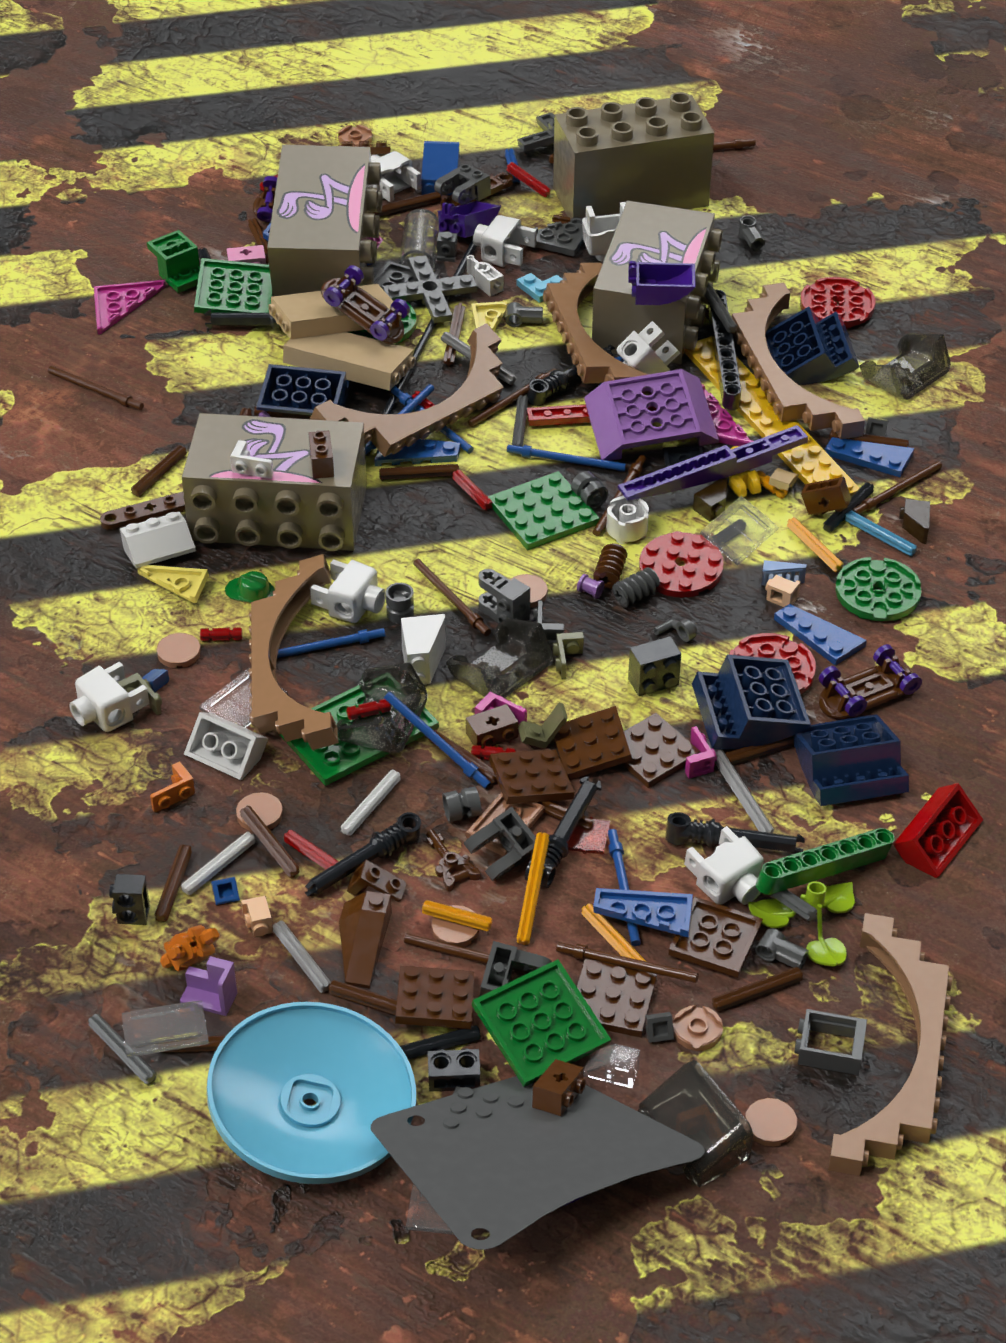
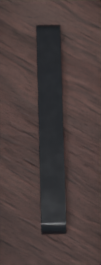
(725, 359)

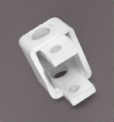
(394, 179)
(599, 231)
(502, 240)
(638, 354)
(351, 592)
(104, 700)
(729, 870)

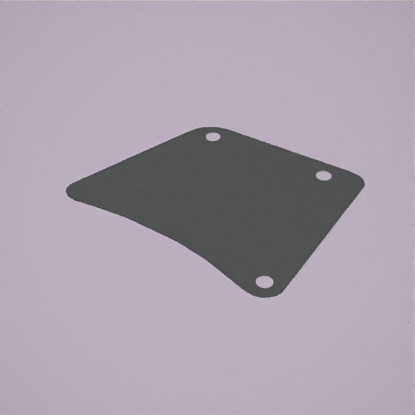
(523, 1160)

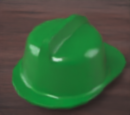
(249, 587)

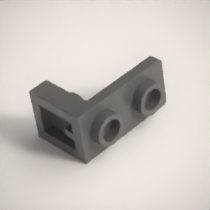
(550, 629)

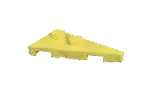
(488, 313)
(182, 581)

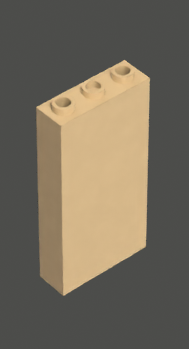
(310, 315)
(361, 357)

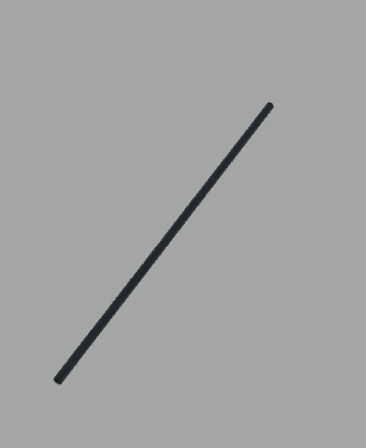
(426, 335)

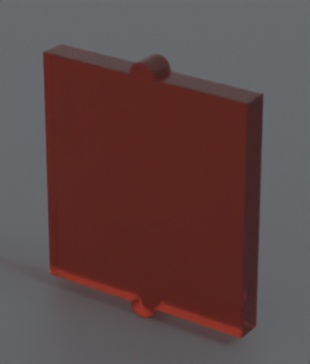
(590, 840)

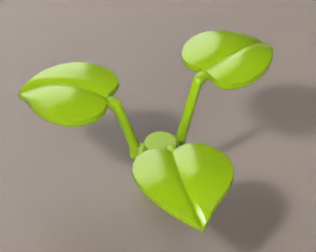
(835, 898)

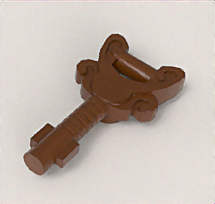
(451, 862)

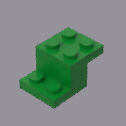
(176, 260)

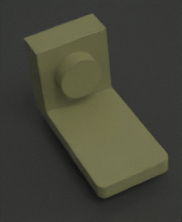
(565, 645)
(135, 681)
(542, 735)

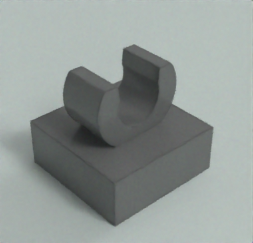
(876, 426)
(659, 1027)

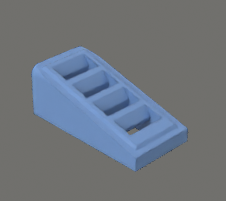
(774, 568)

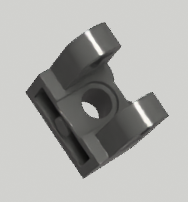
(465, 183)
(504, 597)
(512, 835)
(503, 960)

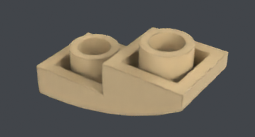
(783, 479)

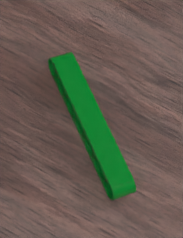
(824, 861)

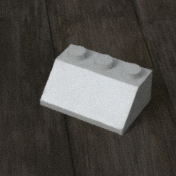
(157, 539)
(225, 745)

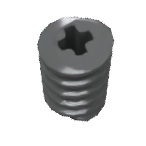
(636, 587)

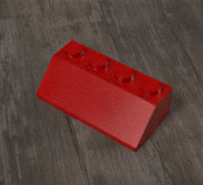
(938, 830)

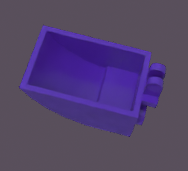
(466, 217)
(660, 281)

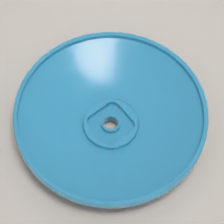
(302, 1054)

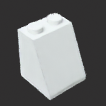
(423, 643)

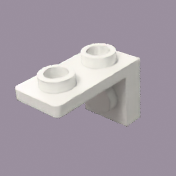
(245, 464)

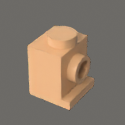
(782, 591)
(257, 915)

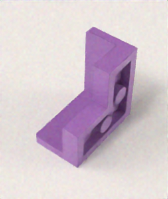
(213, 986)

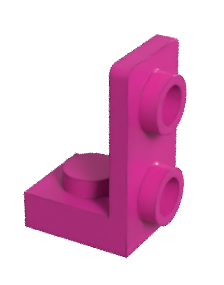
(492, 701)
(702, 762)

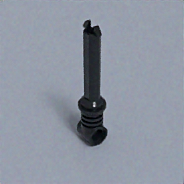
(241, 319)
(556, 382)
(681, 829)
(558, 841)
(380, 845)

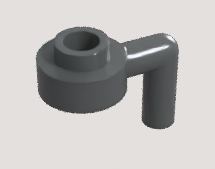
(685, 628)

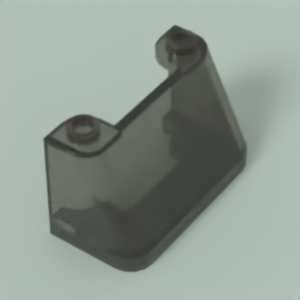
(920, 364)
(508, 665)
(390, 729)
(702, 1111)

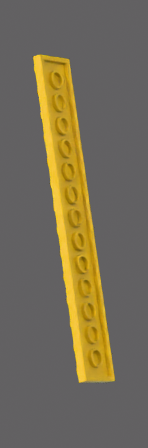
(807, 459)

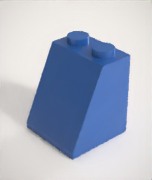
(438, 160)

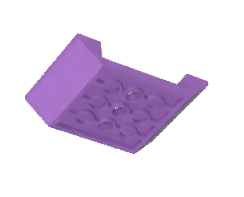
(623, 421)

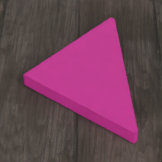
(119, 300)
(726, 428)

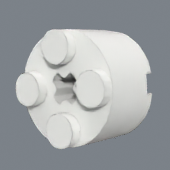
(627, 519)

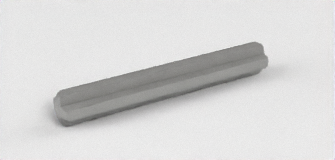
(301, 956)

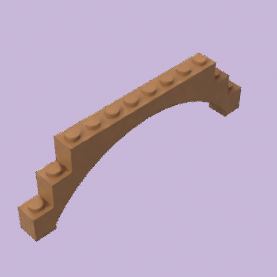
(591, 360)
(786, 396)
(396, 431)
(269, 622)
(912, 1109)

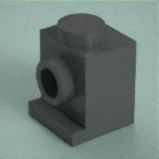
(446, 246)

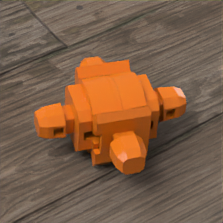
(189, 947)

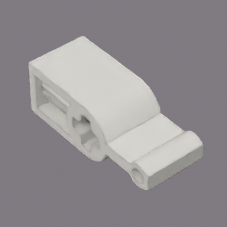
(485, 276)

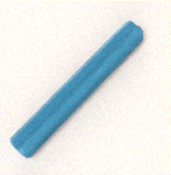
(881, 533)

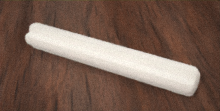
(370, 802)
(218, 863)

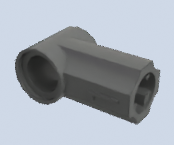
(750, 233)
(518, 314)
(775, 946)

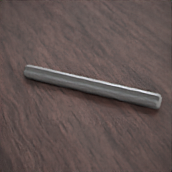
(742, 792)

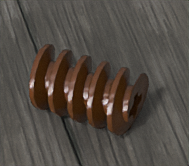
(610, 565)

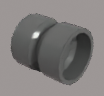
(589, 489)
(399, 602)
(461, 804)

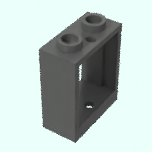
(836, 1025)

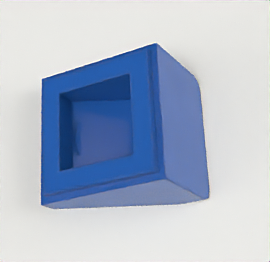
(157, 678)
(225, 890)

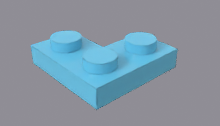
(534, 286)

